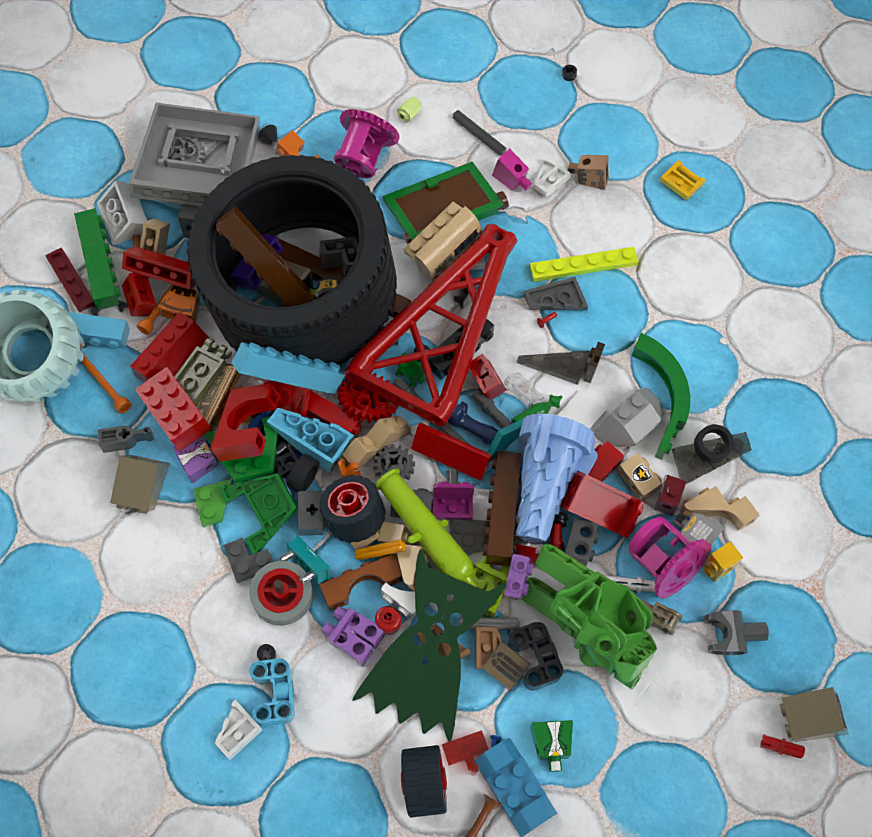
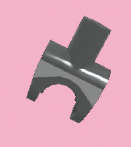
(735, 632)

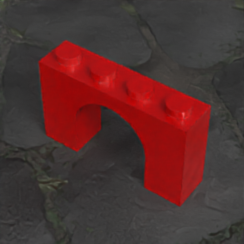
(242, 403)

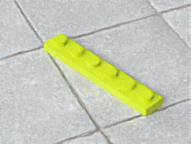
(583, 264)

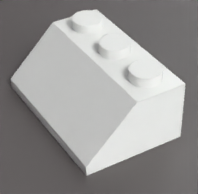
(121, 213)

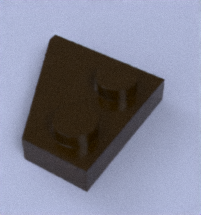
(590, 368)

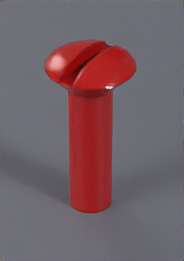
(541, 322)

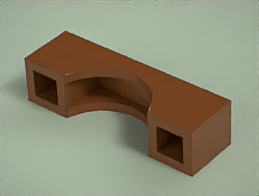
(337, 590)

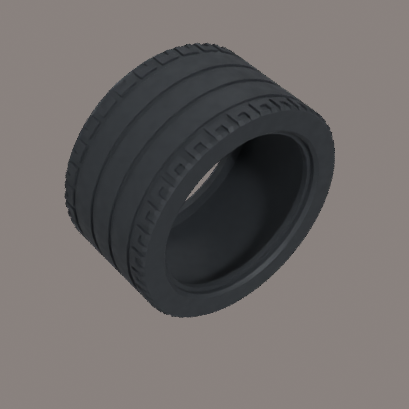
(288, 196)

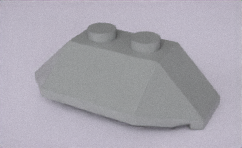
(631, 420)

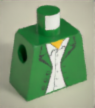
(552, 741)

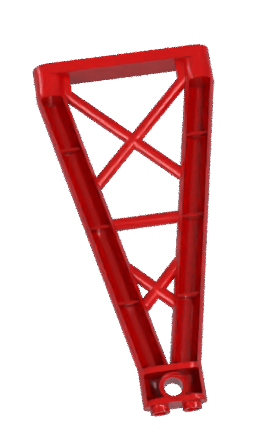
(441, 406)

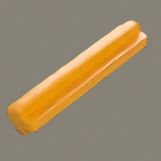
(380, 549)

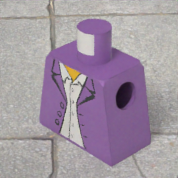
(196, 459)

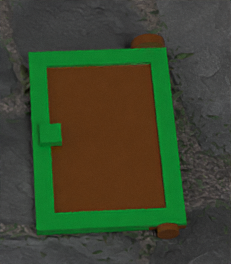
(423, 201)

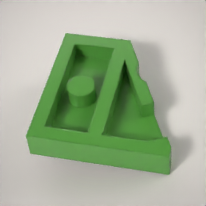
(211, 503)

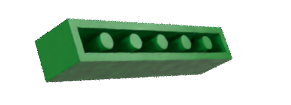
(96, 259)

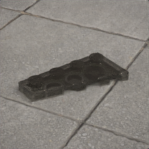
(692, 467)

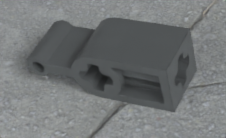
(115, 438)

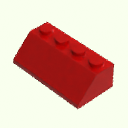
(169, 348)

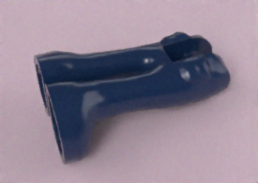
(461, 419)

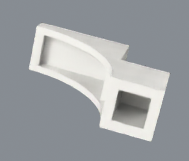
(405, 600)

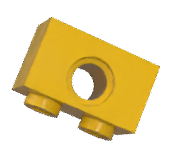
(722, 561)

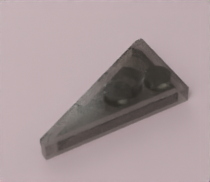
(565, 365)

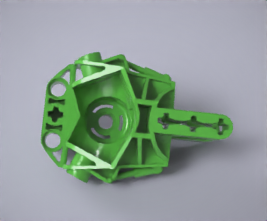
(598, 613)

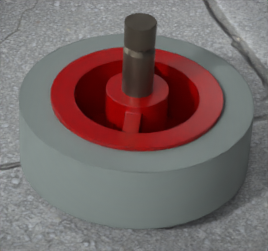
(279, 594)

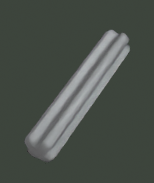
(499, 623)

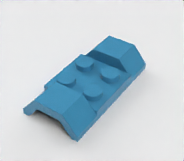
(515, 787)

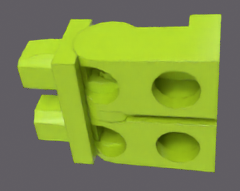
(488, 578)

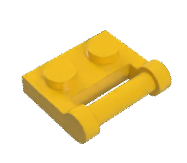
(679, 183)

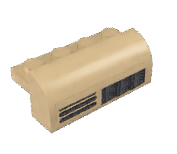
(443, 239)

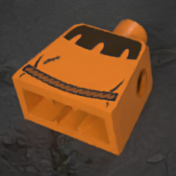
(180, 300)

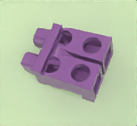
(353, 634)

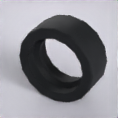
(723, 433)
(303, 473)

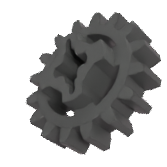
(394, 456)

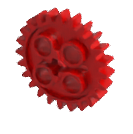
(364, 403)

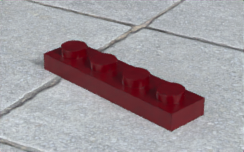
(70, 279)

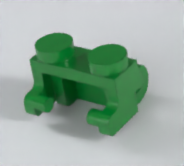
(412, 370)

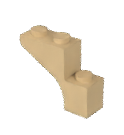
(382, 434)
(712, 503)
(406, 558)

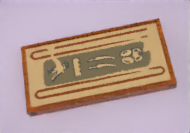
(215, 399)

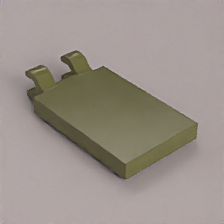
(202, 369)

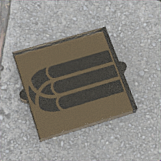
(506, 665)

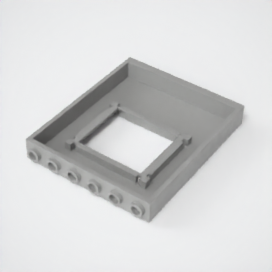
(183, 180)

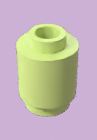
(409, 109)

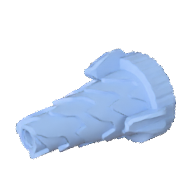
(550, 457)

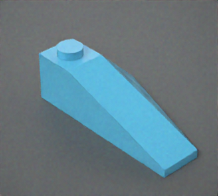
(312, 437)

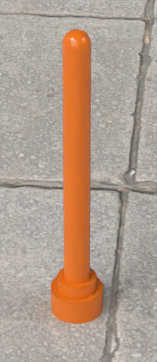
(146, 326)
(121, 403)

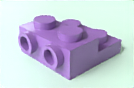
(516, 582)

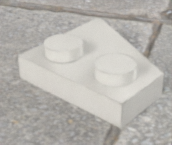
(550, 177)
(237, 731)

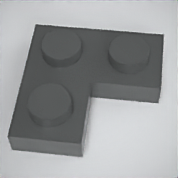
(242, 564)

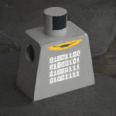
(698, 528)

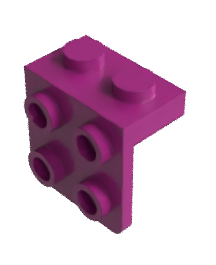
(453, 500)

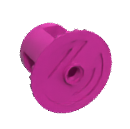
(364, 141)
(669, 572)

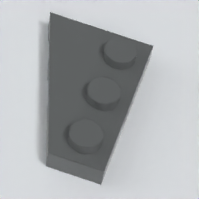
(556, 296)

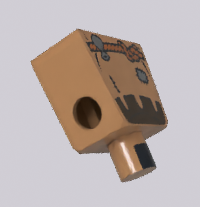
(591, 170)

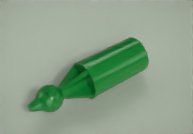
(542, 407)

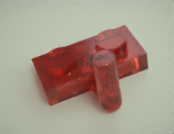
(465, 750)

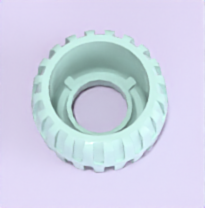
(32, 311)

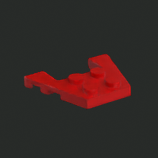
(291, 398)

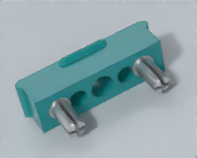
(308, 559)

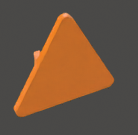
(348, 470)

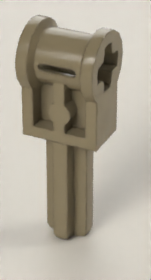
(661, 617)

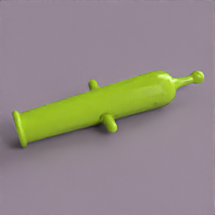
(426, 528)

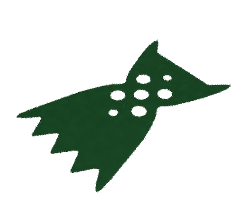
(432, 687)

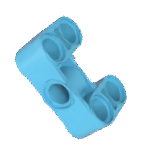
(282, 692)

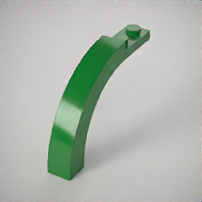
(672, 374)

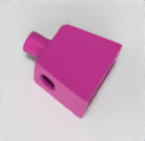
(511, 171)

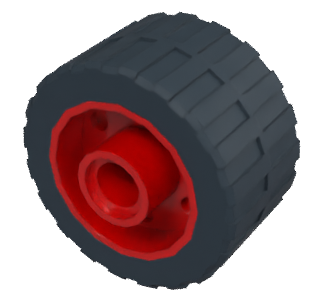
(352, 508)
(423, 781)

